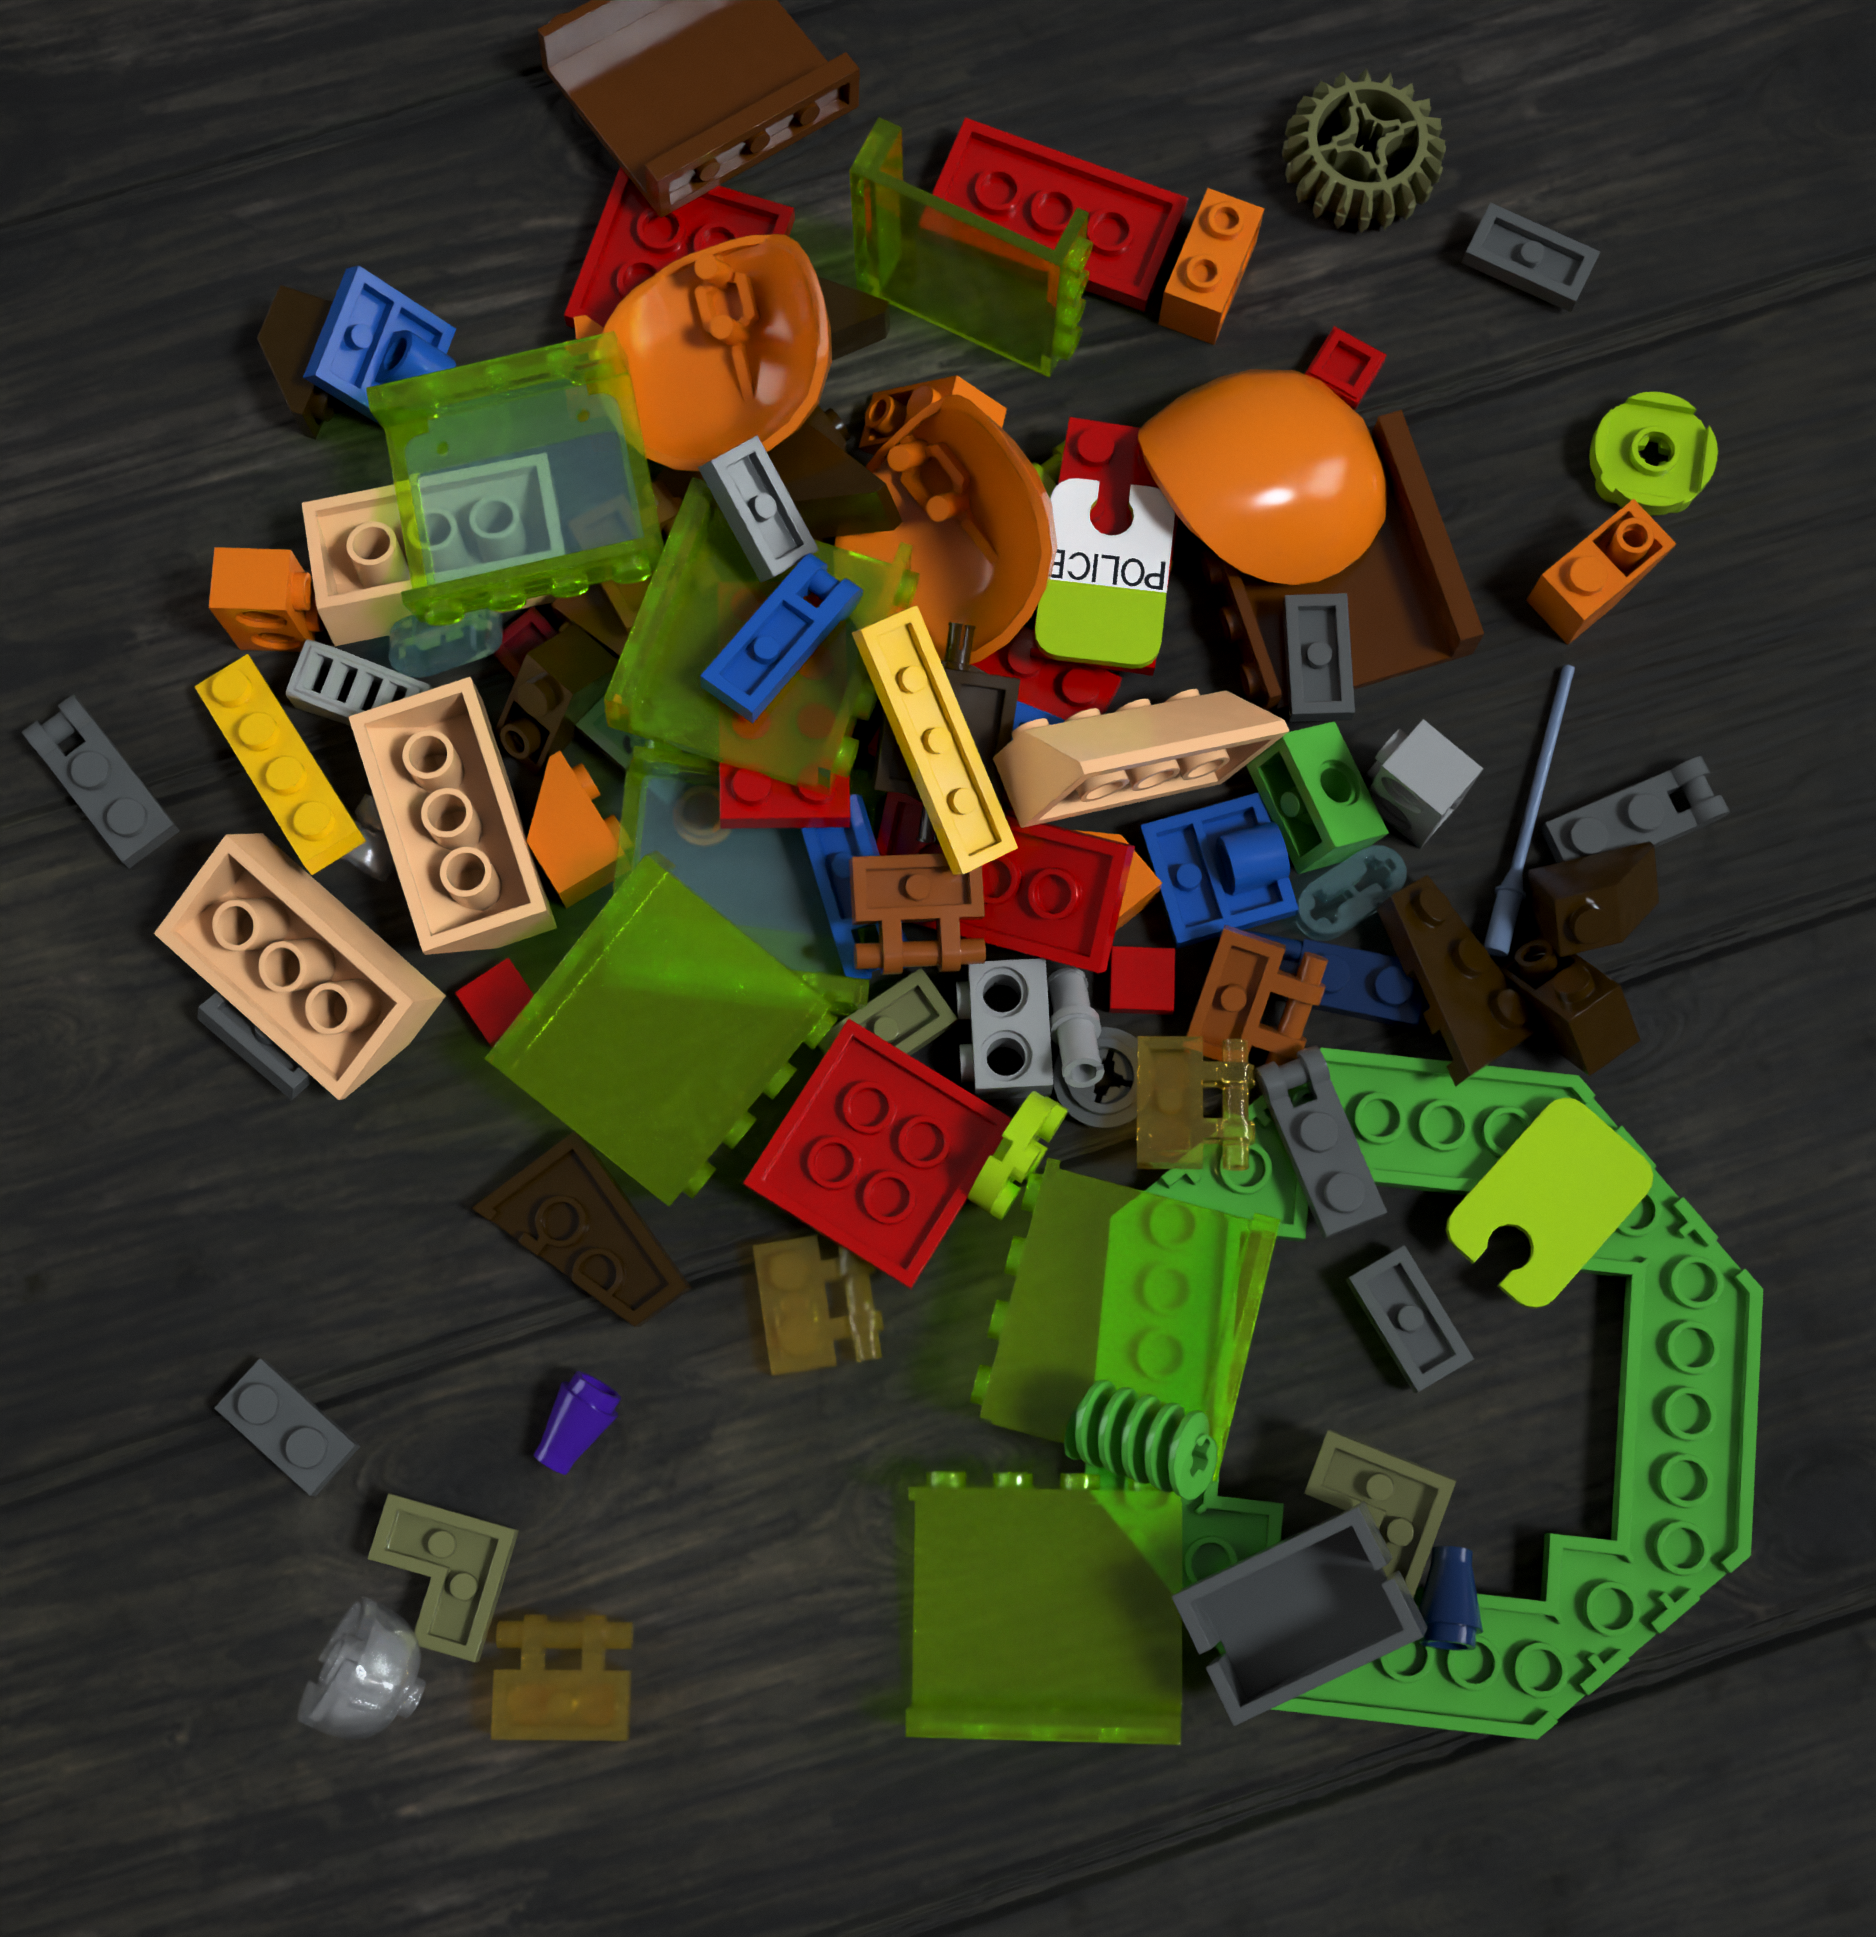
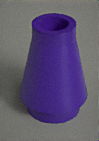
(578, 1418)

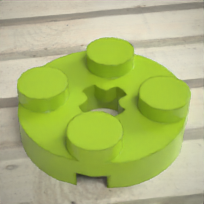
(1679, 434)
(1017, 1154)

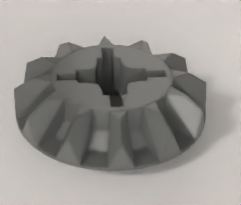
(1120, 1103)

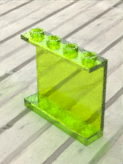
(962, 266)
(698, 605)
(662, 1031)
(1124, 1295)
(1046, 1610)

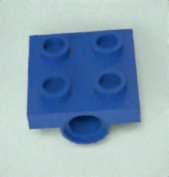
(375, 339)
(1219, 869)

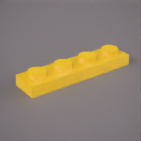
(935, 740)
(280, 764)

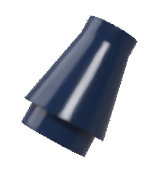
(1450, 1601)

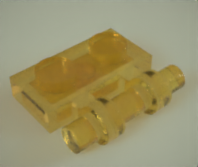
(1171, 1103)
(797, 1309)
(562, 1702)

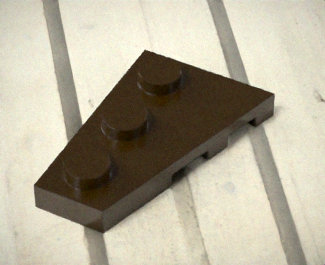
(1463, 985)
(588, 1229)

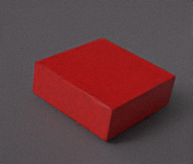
(1346, 366)
(1142, 980)
(495, 999)

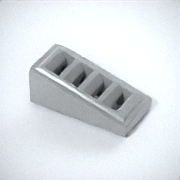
(310, 668)

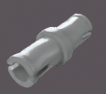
(1075, 1027)

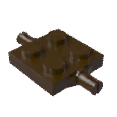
(989, 712)

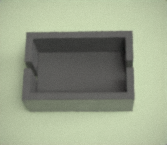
(1300, 1613)

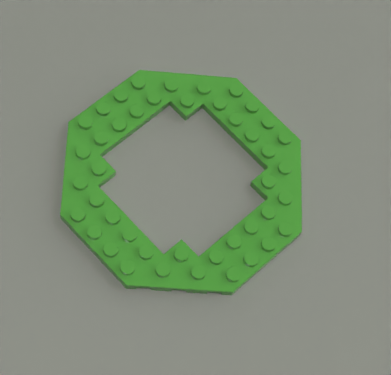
(1681, 1410)

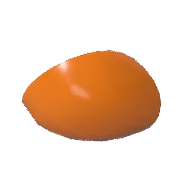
(725, 348)
(1270, 473)
(973, 521)

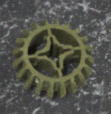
(1352, 180)

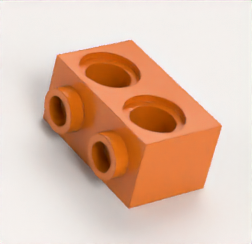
(1210, 266)
(263, 599)

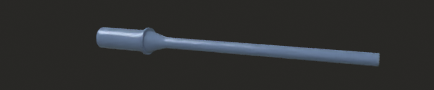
(1511, 891)

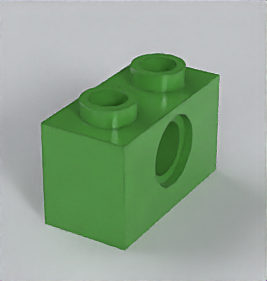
(1316, 797)

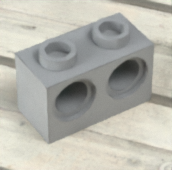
(1420, 781)
(1021, 1029)

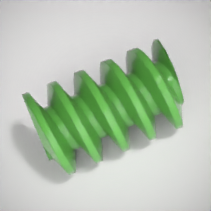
(1142, 1439)

